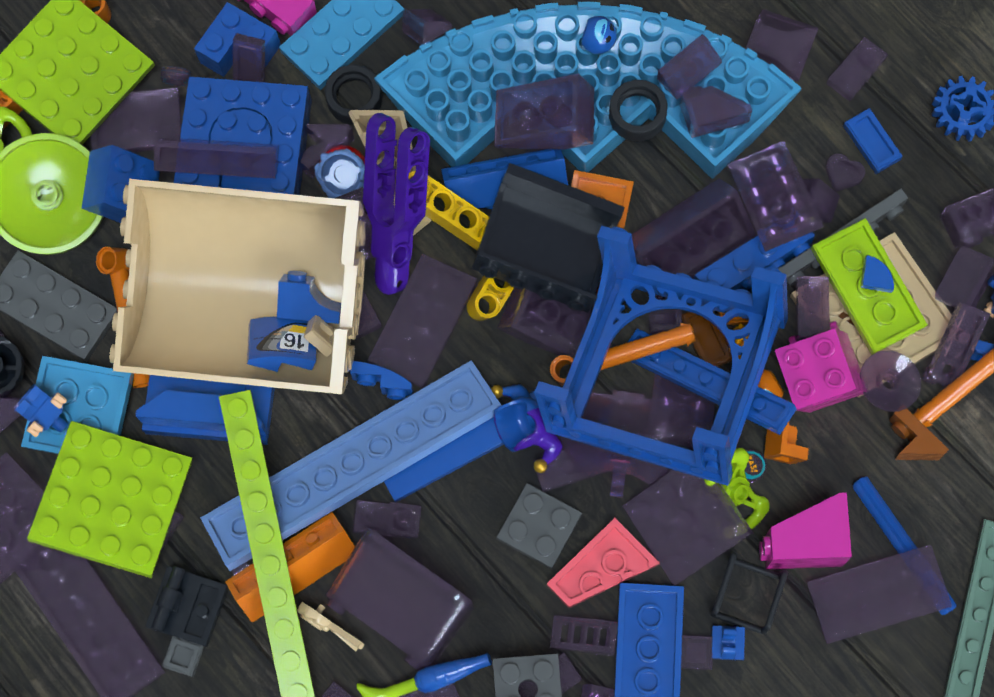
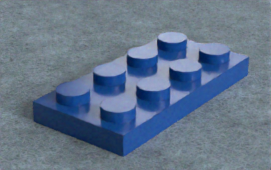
(649, 640)

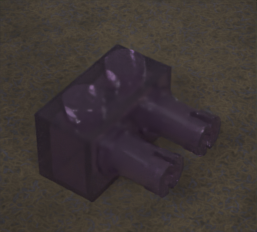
(970, 219)

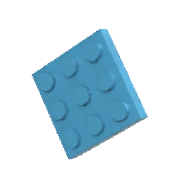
(93, 396)

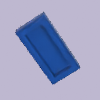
(872, 141)

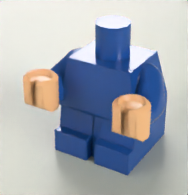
(41, 410)

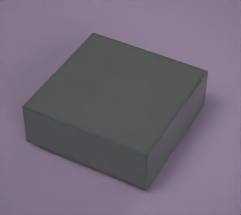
(183, 656)

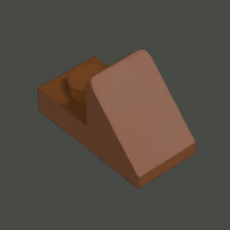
(922, 444)

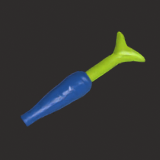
(430, 678)

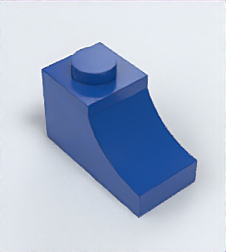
(302, 300)

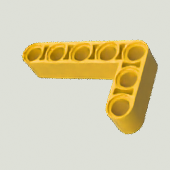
(472, 236)

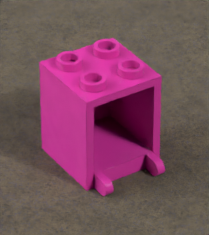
(820, 369)

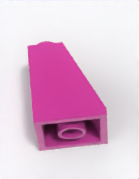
(810, 538)

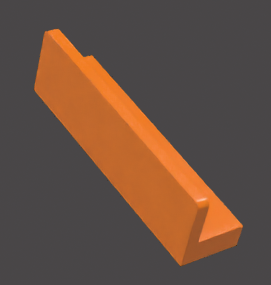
(308, 558)

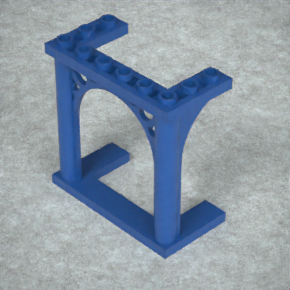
(621, 275)

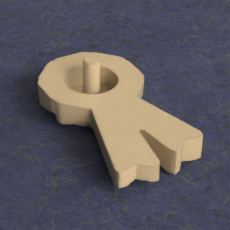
(322, 623)

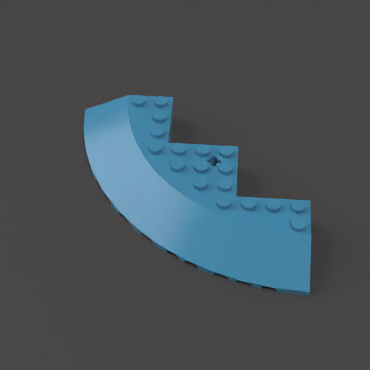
(454, 79)

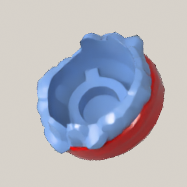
(340, 170)

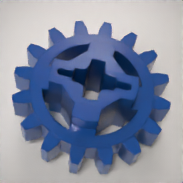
(952, 111)

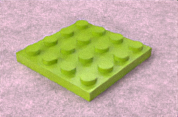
(70, 69)
(110, 499)

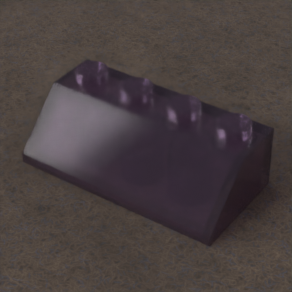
(695, 232)

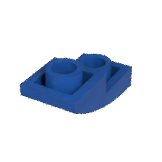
(391, 383)

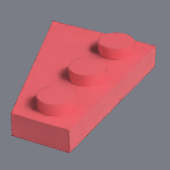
(602, 564)

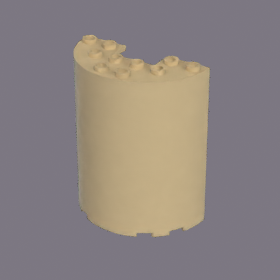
(214, 262)

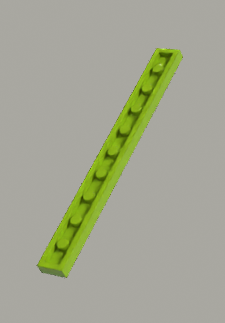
(266, 545)

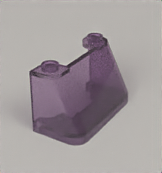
(399, 599)

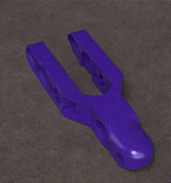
(393, 224)

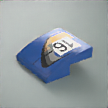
(277, 342)

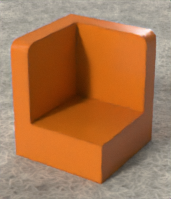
(784, 447)

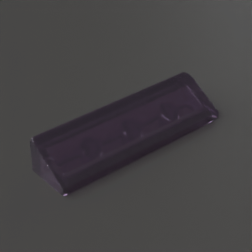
(215, 157)

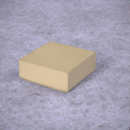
(320, 335)

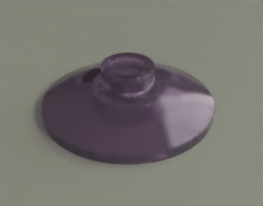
(899, 372)

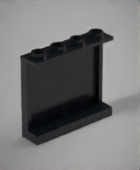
(546, 238)

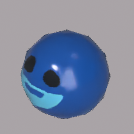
(599, 35)

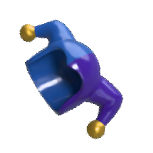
(522, 425)

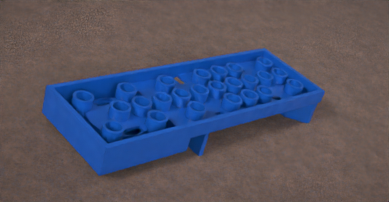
(233, 114)

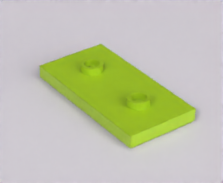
(877, 315)

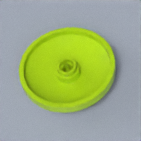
(44, 194)

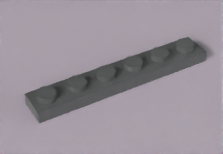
(889, 207)

